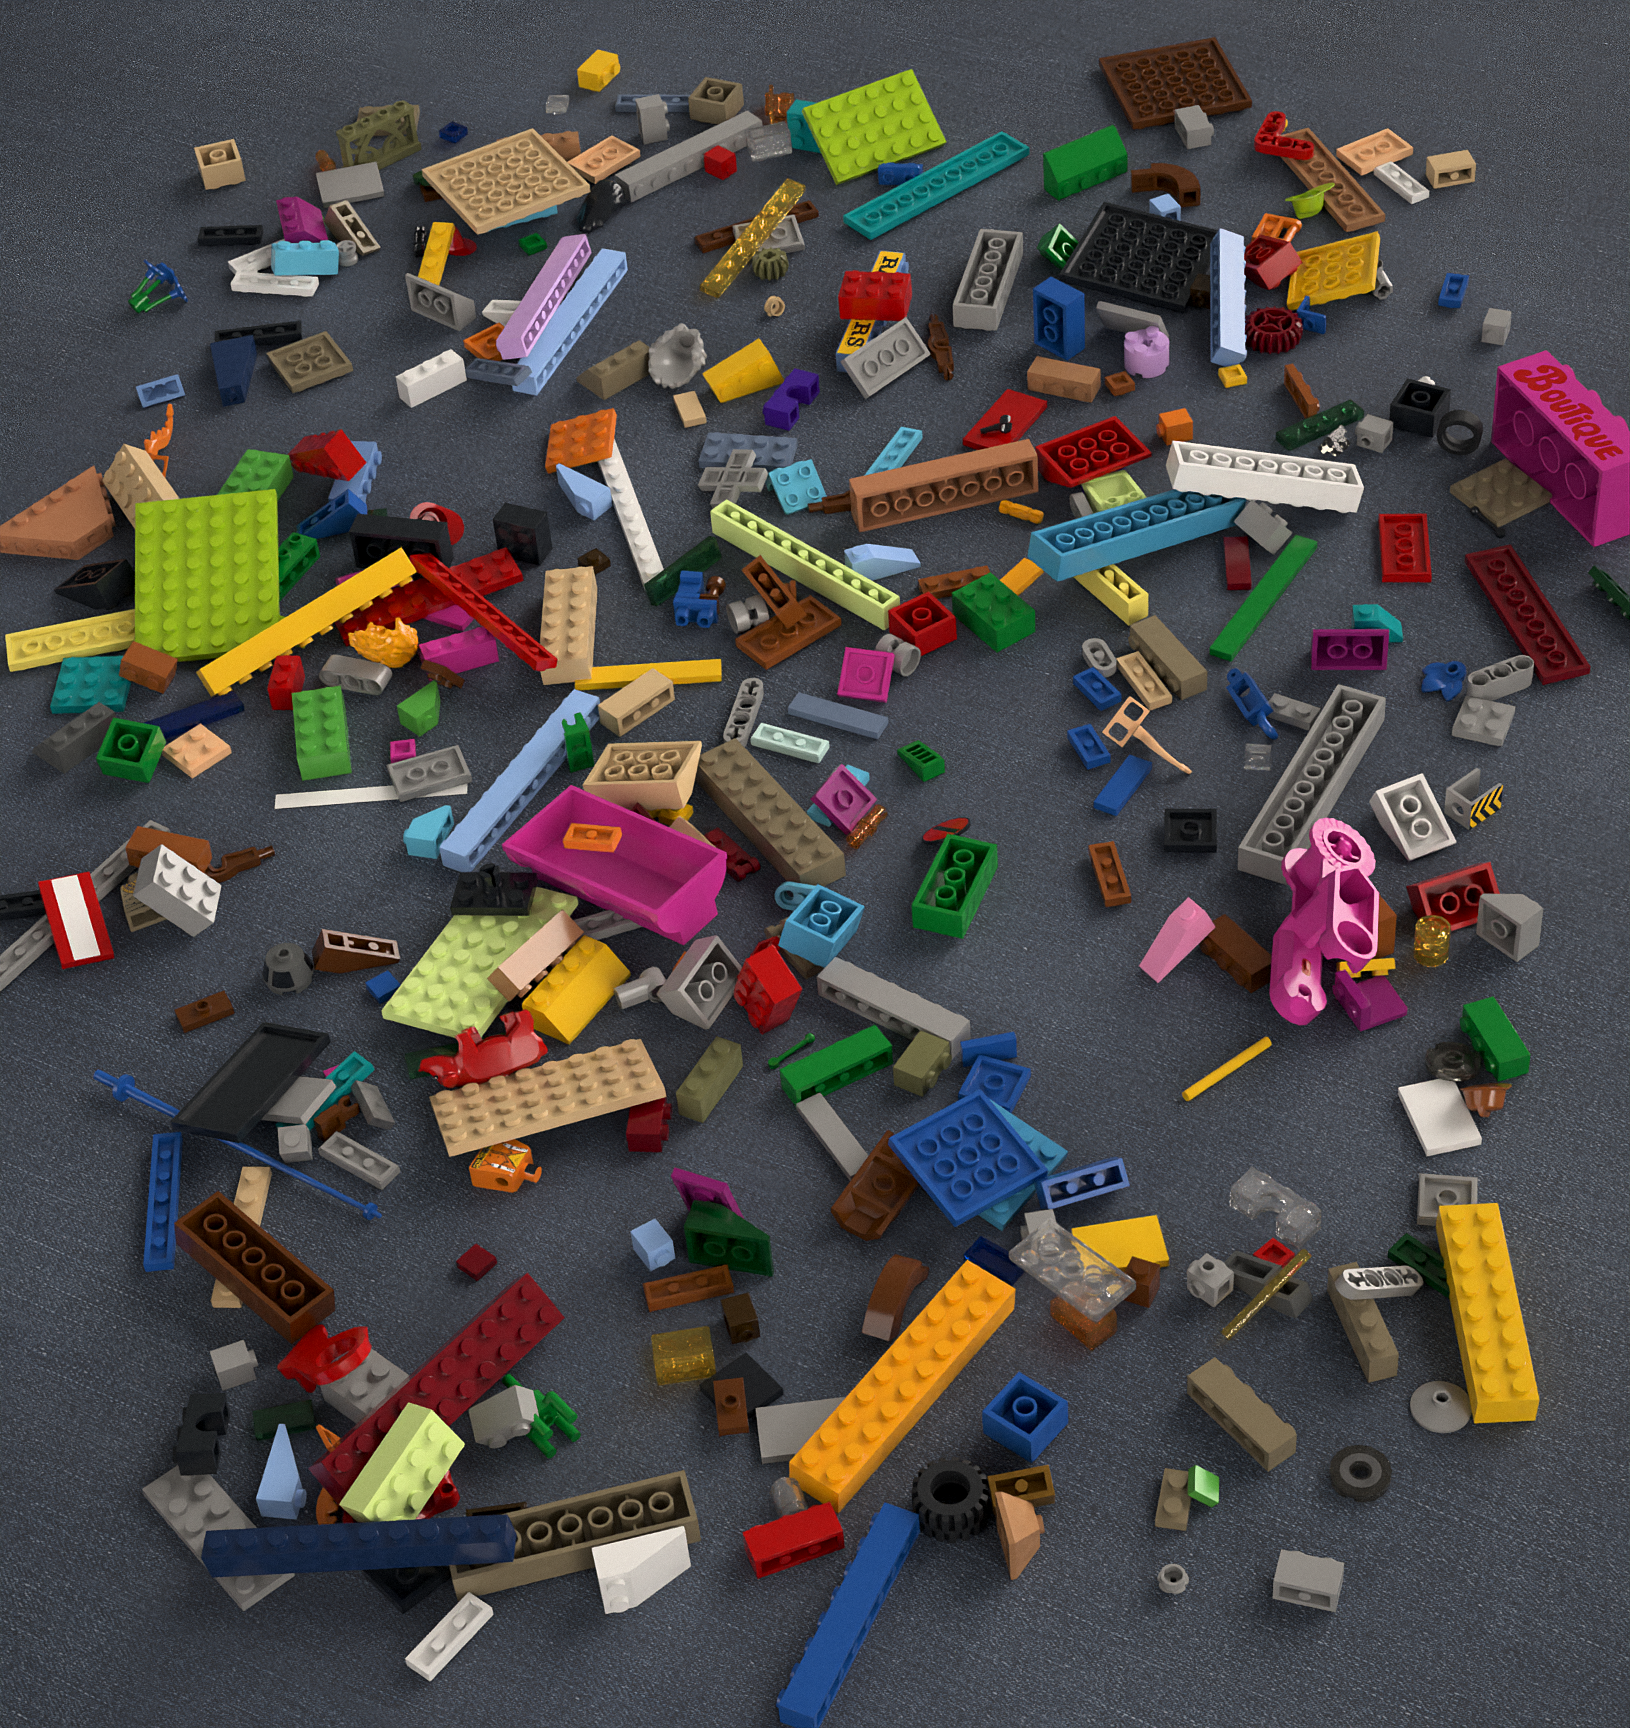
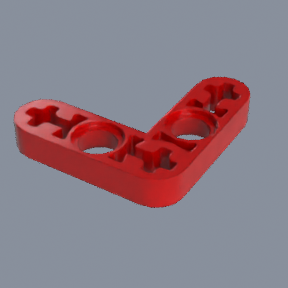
(1270, 142)

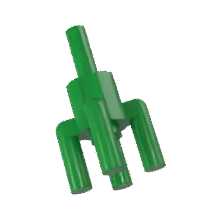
(551, 1411)

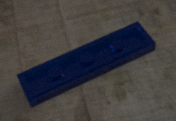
(200, 713)

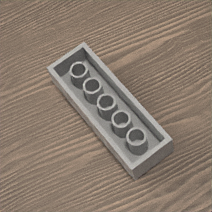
(988, 279)

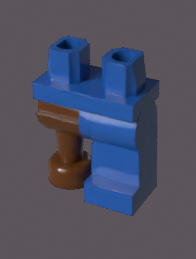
(692, 604)

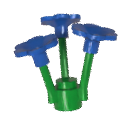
(139, 299)

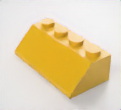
(576, 990)

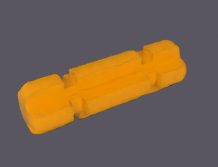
(1020, 511)

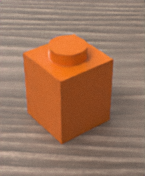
(1175, 426)

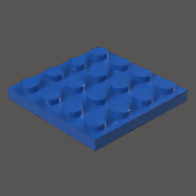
(967, 1157)

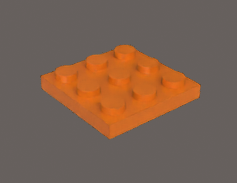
(581, 440)

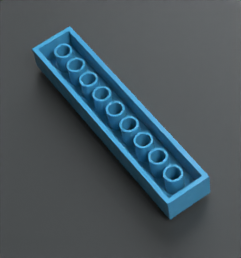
(1130, 531)

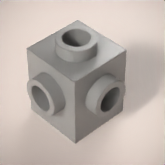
(1209, 1279)

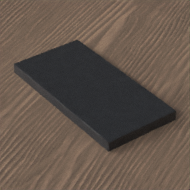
(250, 1082)

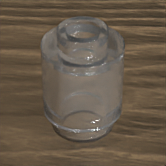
(787, 1496)

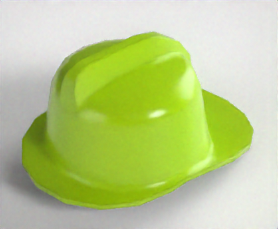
(1309, 202)

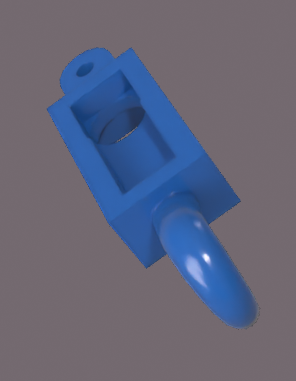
(1254, 704)

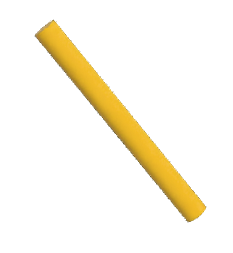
(1226, 1068)

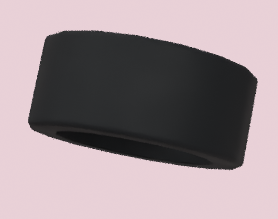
(1462, 418)

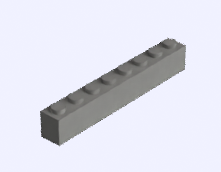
(684, 157)

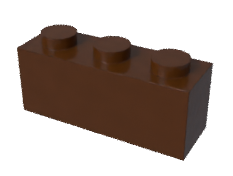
(1238, 954)

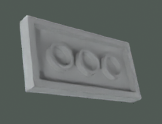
(885, 358)

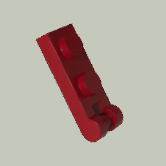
(738, 861)

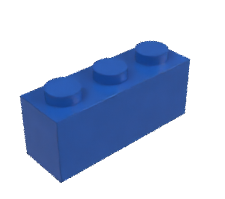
(1081, 1183)

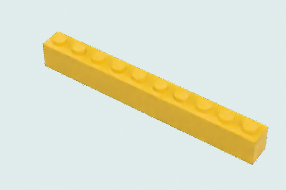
(306, 622)

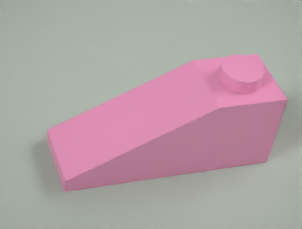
(1176, 939)

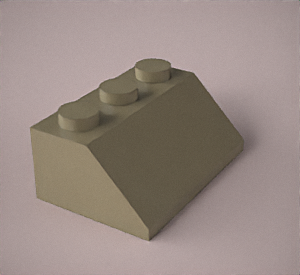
(617, 371)

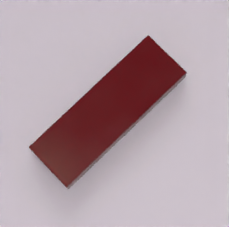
(1237, 563)

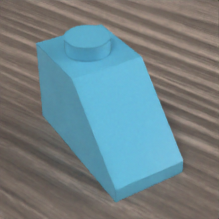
(428, 832)

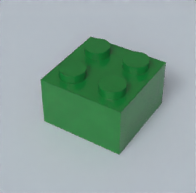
(131, 750)

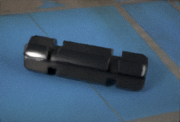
(419, 241)

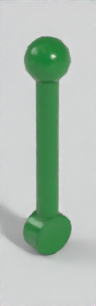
(774, 1062)

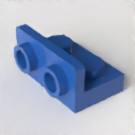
(898, 174)

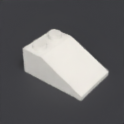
(1412, 817)
(639, 1567)

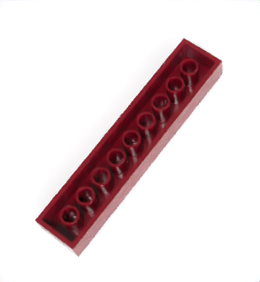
(448, 1378)

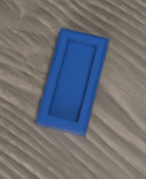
(996, 1046)

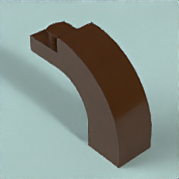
(1170, 179)
(891, 1295)

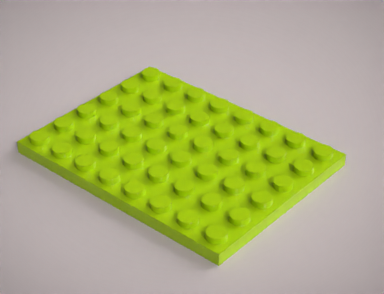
(206, 572)

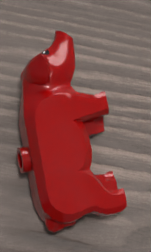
(491, 1057)

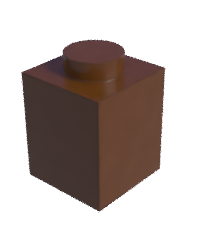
(1147, 1281)

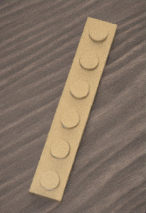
(251, 1200)

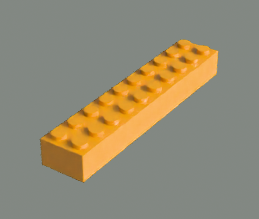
(902, 1386)

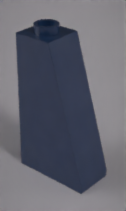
(234, 367)

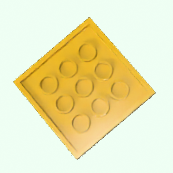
(1335, 271)

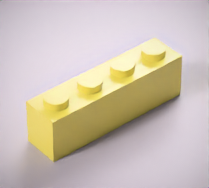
(1117, 592)

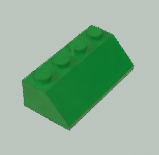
(1084, 163)

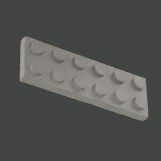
(200, 1505)

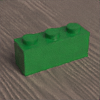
(1495, 1039)

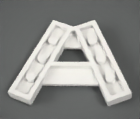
(249, 280)

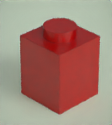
(720, 162)

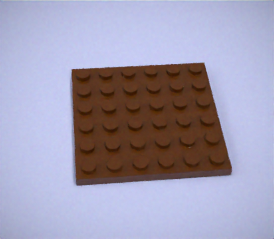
(1174, 77)

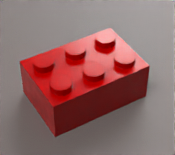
(875, 295)
(767, 990)

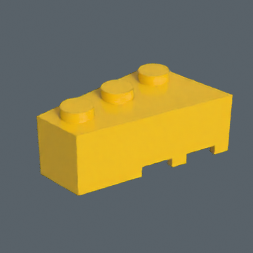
(743, 373)

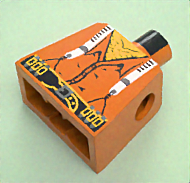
(504, 1166)

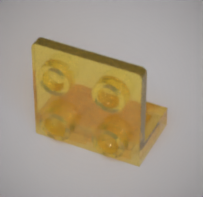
(683, 1355)

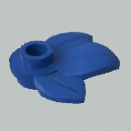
(1441, 677)

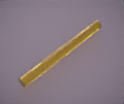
(1265, 1294)

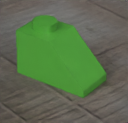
(421, 710)

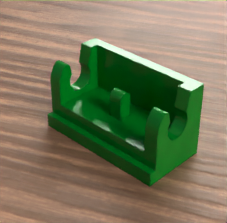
(578, 744)

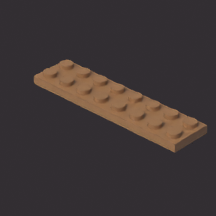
(1347, 199)

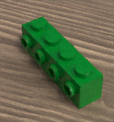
(295, 559)

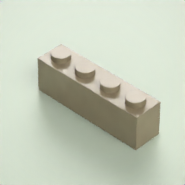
(1168, 657)
(1364, 1330)
(1242, 1413)

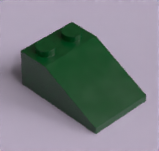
(722, 1237)

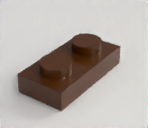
(442, 675)

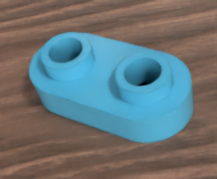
(799, 891)

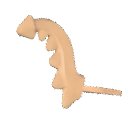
(1139, 732)

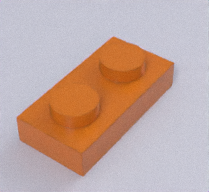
(592, 837)

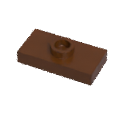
(204, 1011)
(731, 1406)

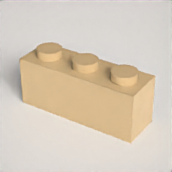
(636, 702)

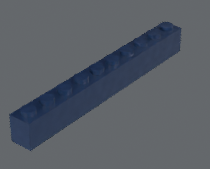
(359, 1546)

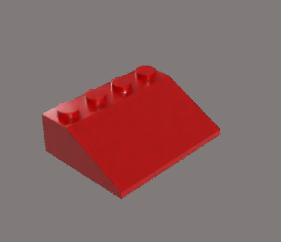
(1089, 453)

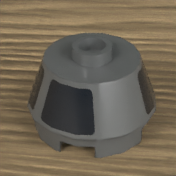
(287, 969)

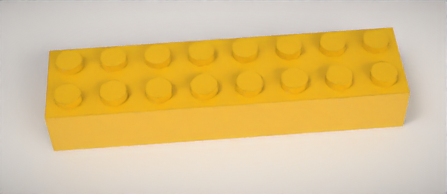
(1487, 1314)

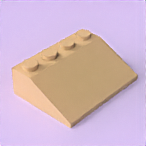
(646, 773)

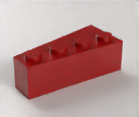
(327, 456)

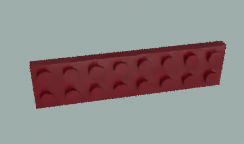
(1527, 614)

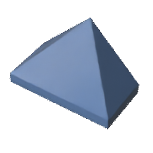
(160, 391)

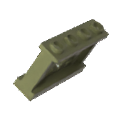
(383, 120)

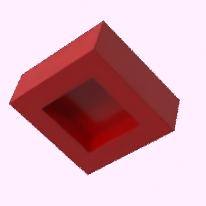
(1275, 1252)

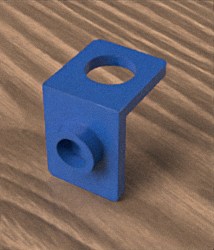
(1310, 320)

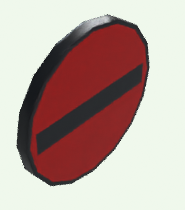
(939, 832)

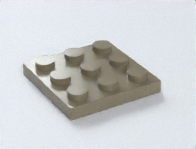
(309, 362)
(1501, 492)

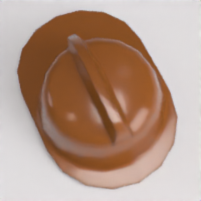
(1485, 1097)

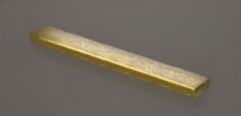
(752, 238)

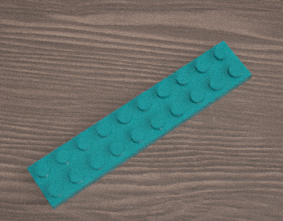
(936, 185)

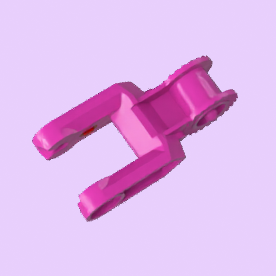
(1330, 916)

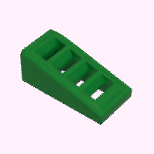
(933, 765)

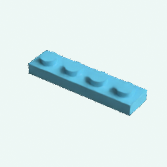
(897, 450)

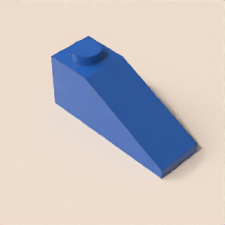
(333, 517)

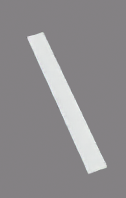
(351, 796)

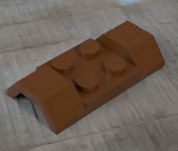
(875, 1193)

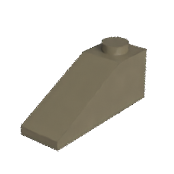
(347, 225)

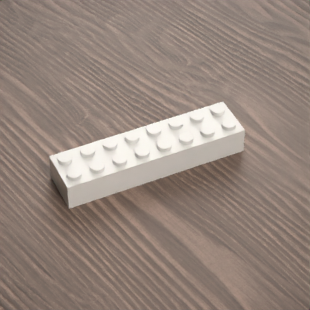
(1264, 477)

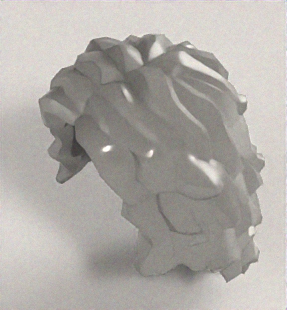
(676, 356)

